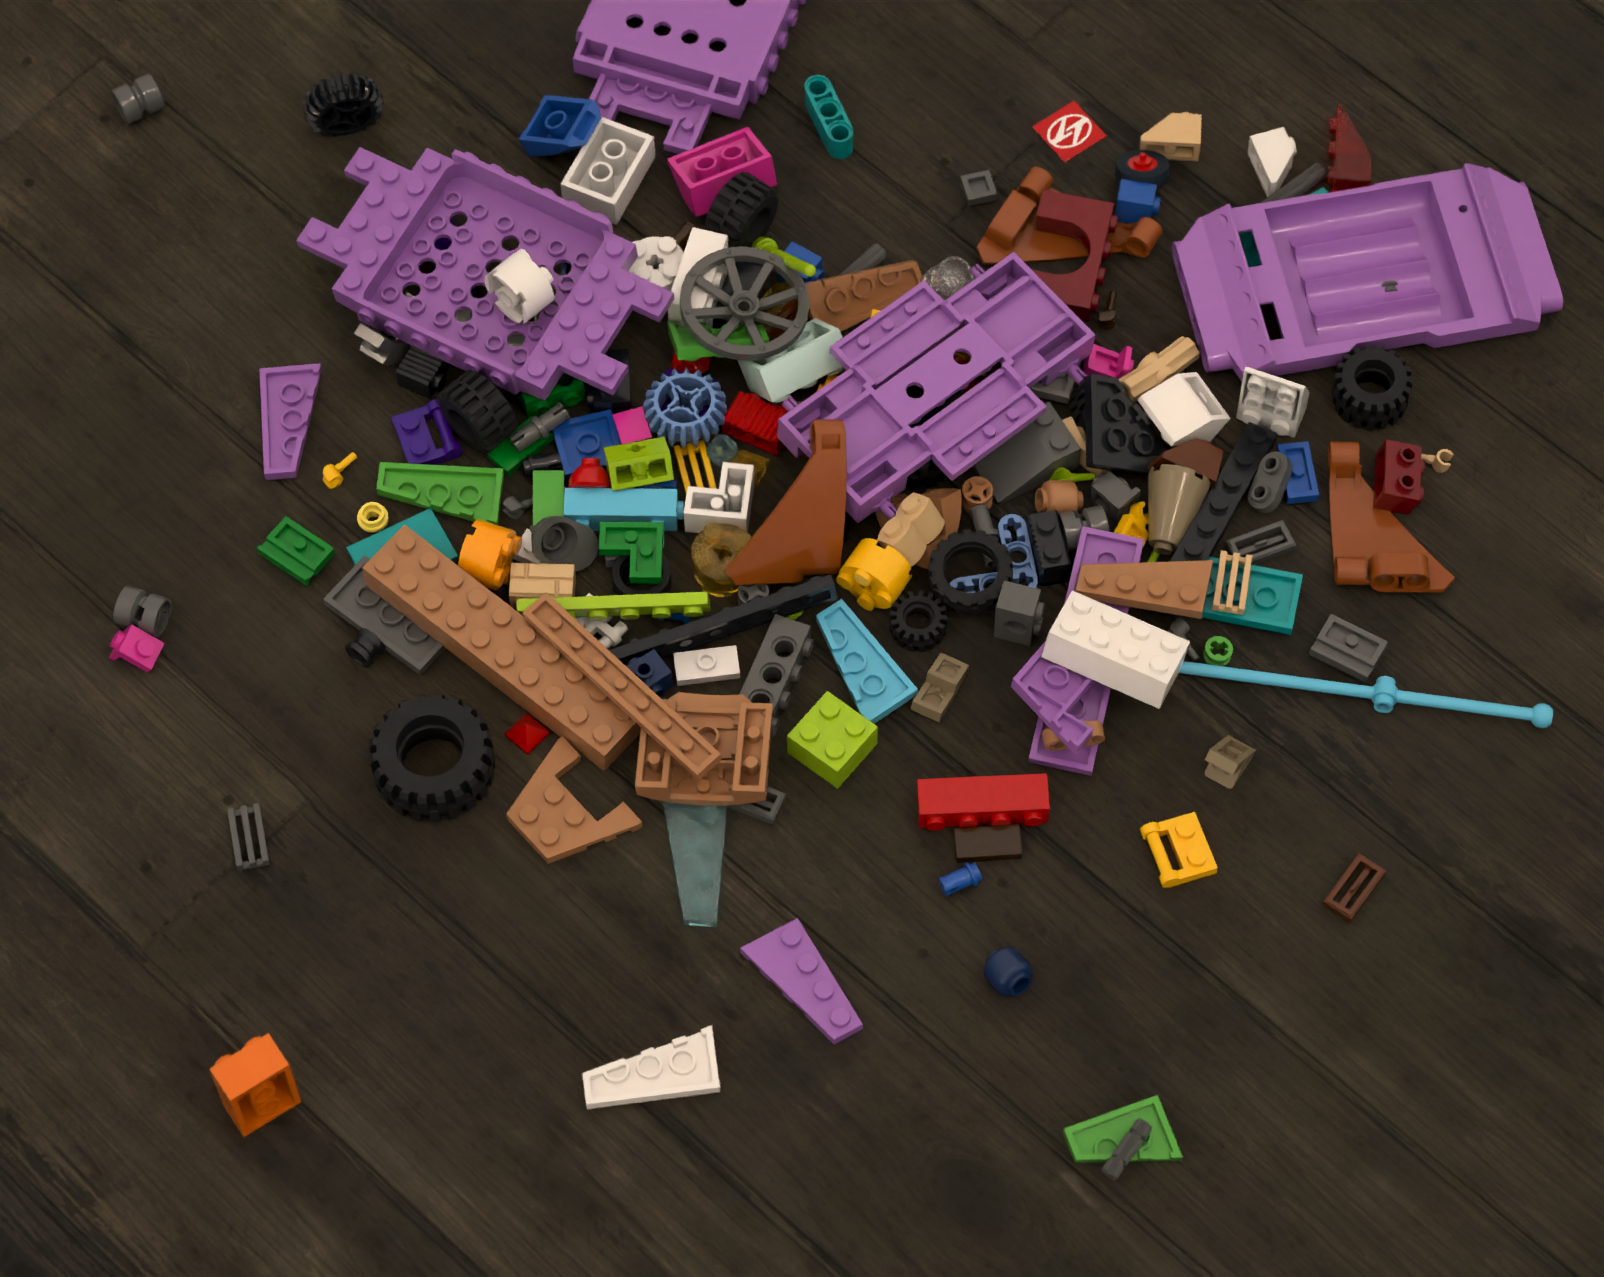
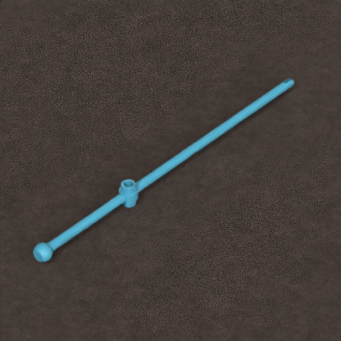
(1383, 693)

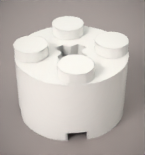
(657, 260)
(520, 286)

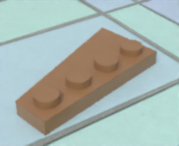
(853, 296)
(1153, 586)

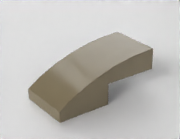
(940, 687)

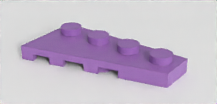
(286, 412)
(802, 975)

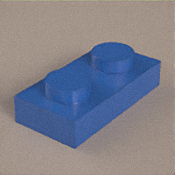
(1302, 482)

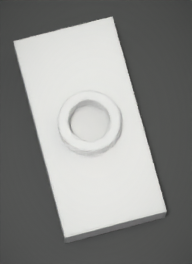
(706, 665)

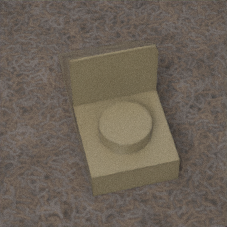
(1228, 761)

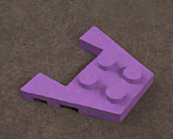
(1051, 694)

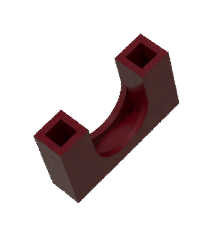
(1090, 224)

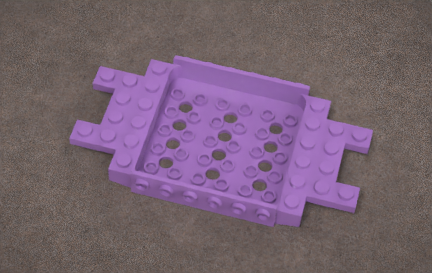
(677, 80)
(409, 210)

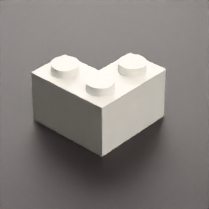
(724, 505)

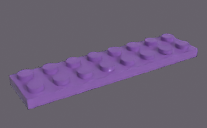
(1093, 548)

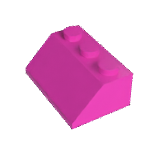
(707, 168)

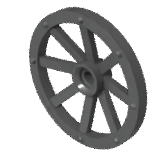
(743, 305)

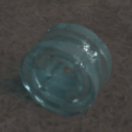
(721, 449)

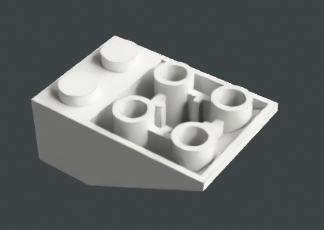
(1272, 402)

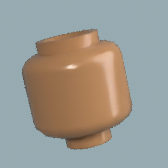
(1058, 496)

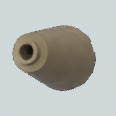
(1172, 505)

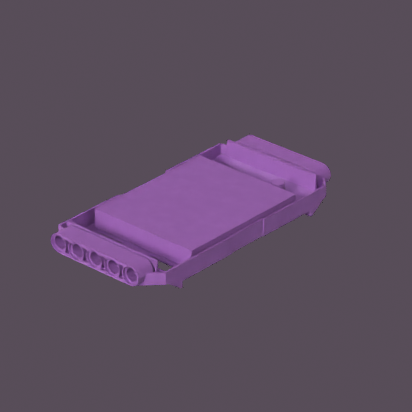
(1452, 240)

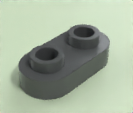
(1271, 481)

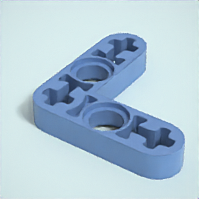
(1021, 571)

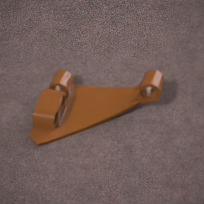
(1016, 230)
(808, 523)
(1370, 541)

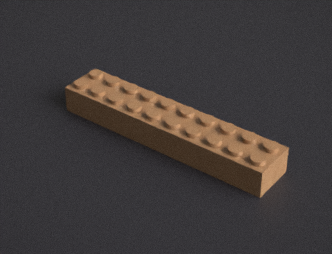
(498, 645)

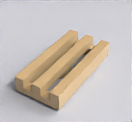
(1235, 560)

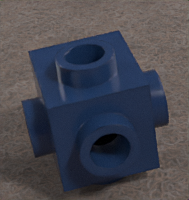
(652, 672)

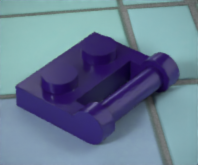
(417, 440)

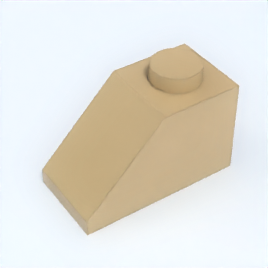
(1175, 137)

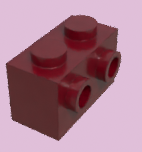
(1398, 477)

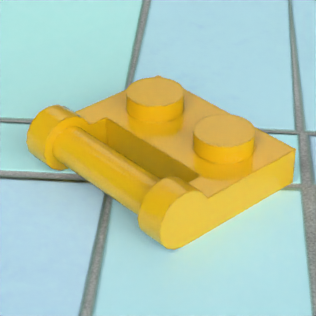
(1188, 846)

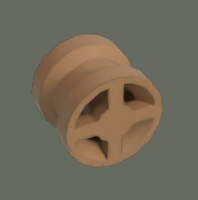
(976, 487)

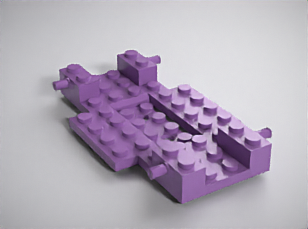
(912, 342)

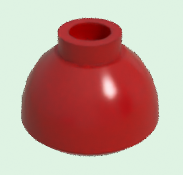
(589, 475)

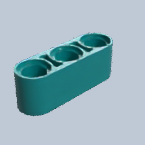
(828, 116)

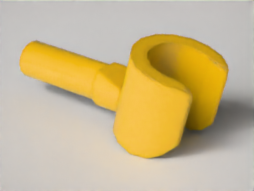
(331, 473)

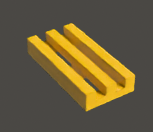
(690, 450)

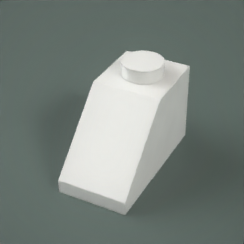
(1271, 157)

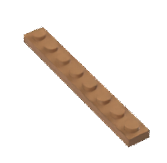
(622, 686)

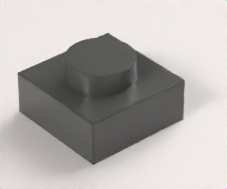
(978, 188)

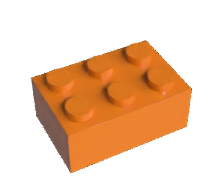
(255, 1084)

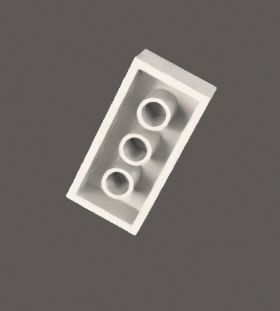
(1115, 649)

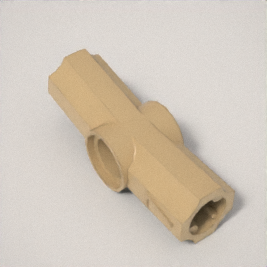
(1159, 367)

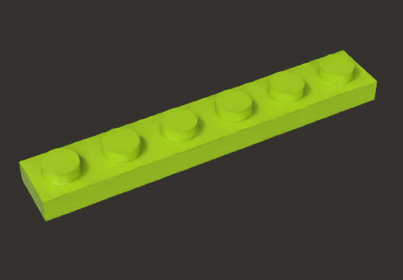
(630, 606)

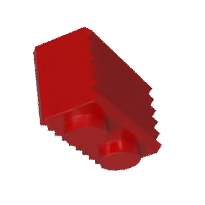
(754, 422)

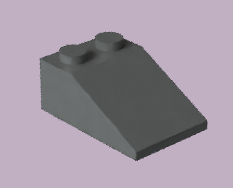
(1029, 457)

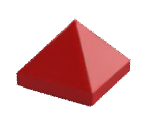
(527, 733)

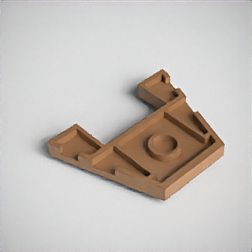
(555, 819)

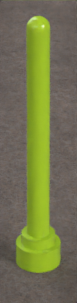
(790, 261)

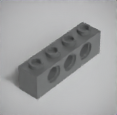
(782, 636)

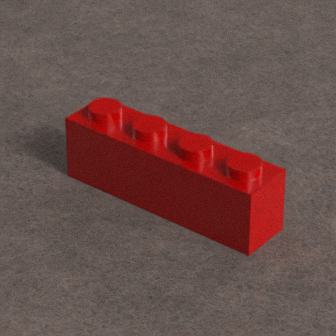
(983, 801)

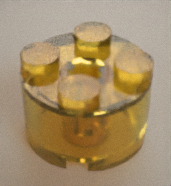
(711, 555)

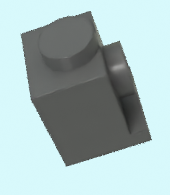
(1113, 495)

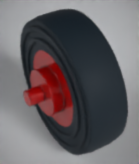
(1143, 167)

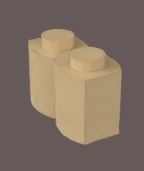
(912, 528)

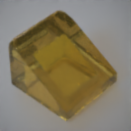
(760, 463)

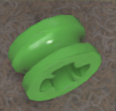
(1218, 642)

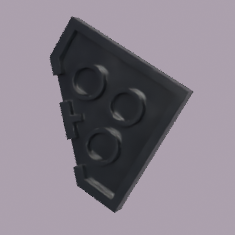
(1117, 429)

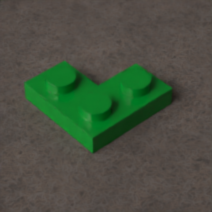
(641, 542)

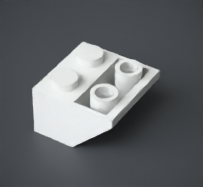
(1184, 409)

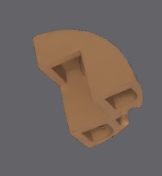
(949, 506)

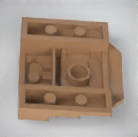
(735, 730)

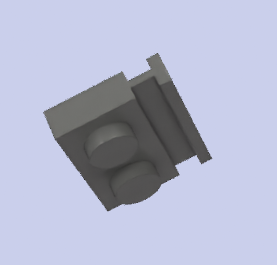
(1348, 648)

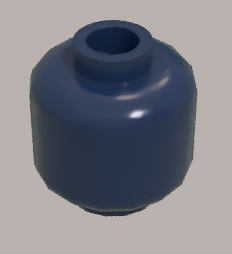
(1008, 972)

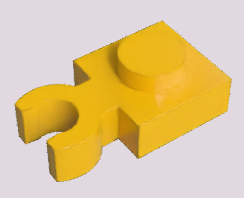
(1134, 522)

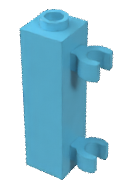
(625, 505)

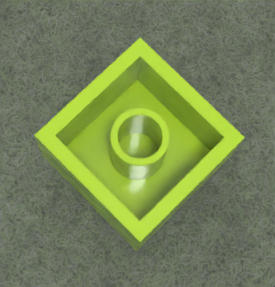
(832, 739)

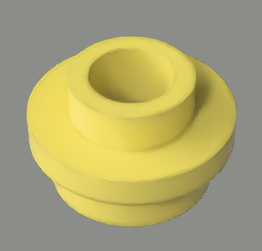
(370, 510)

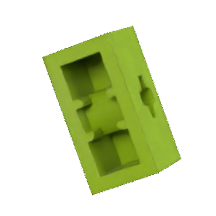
(638, 463)

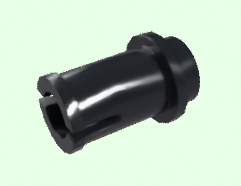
(542, 462)

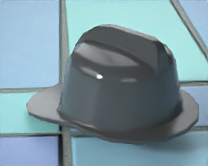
(564, 542)

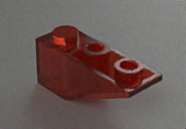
(1349, 155)

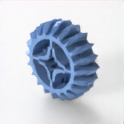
(680, 422)

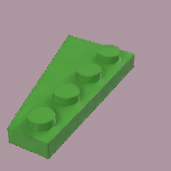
(451, 490)

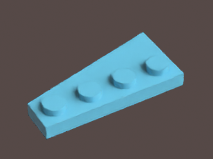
(867, 669)

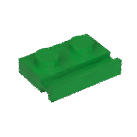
(296, 550)

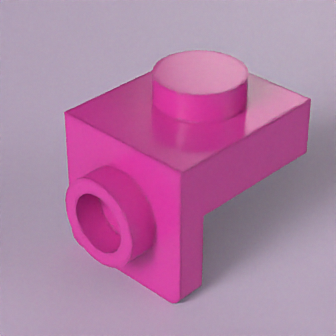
(1109, 363)
(136, 647)

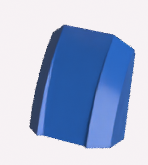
(560, 126)

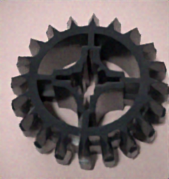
(343, 104)

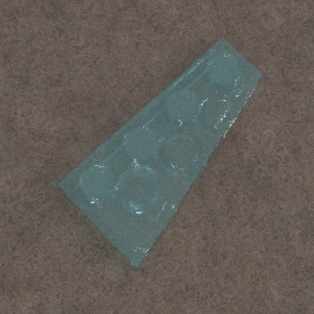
(697, 855)

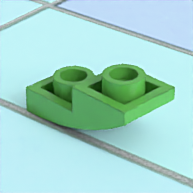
(547, 494)

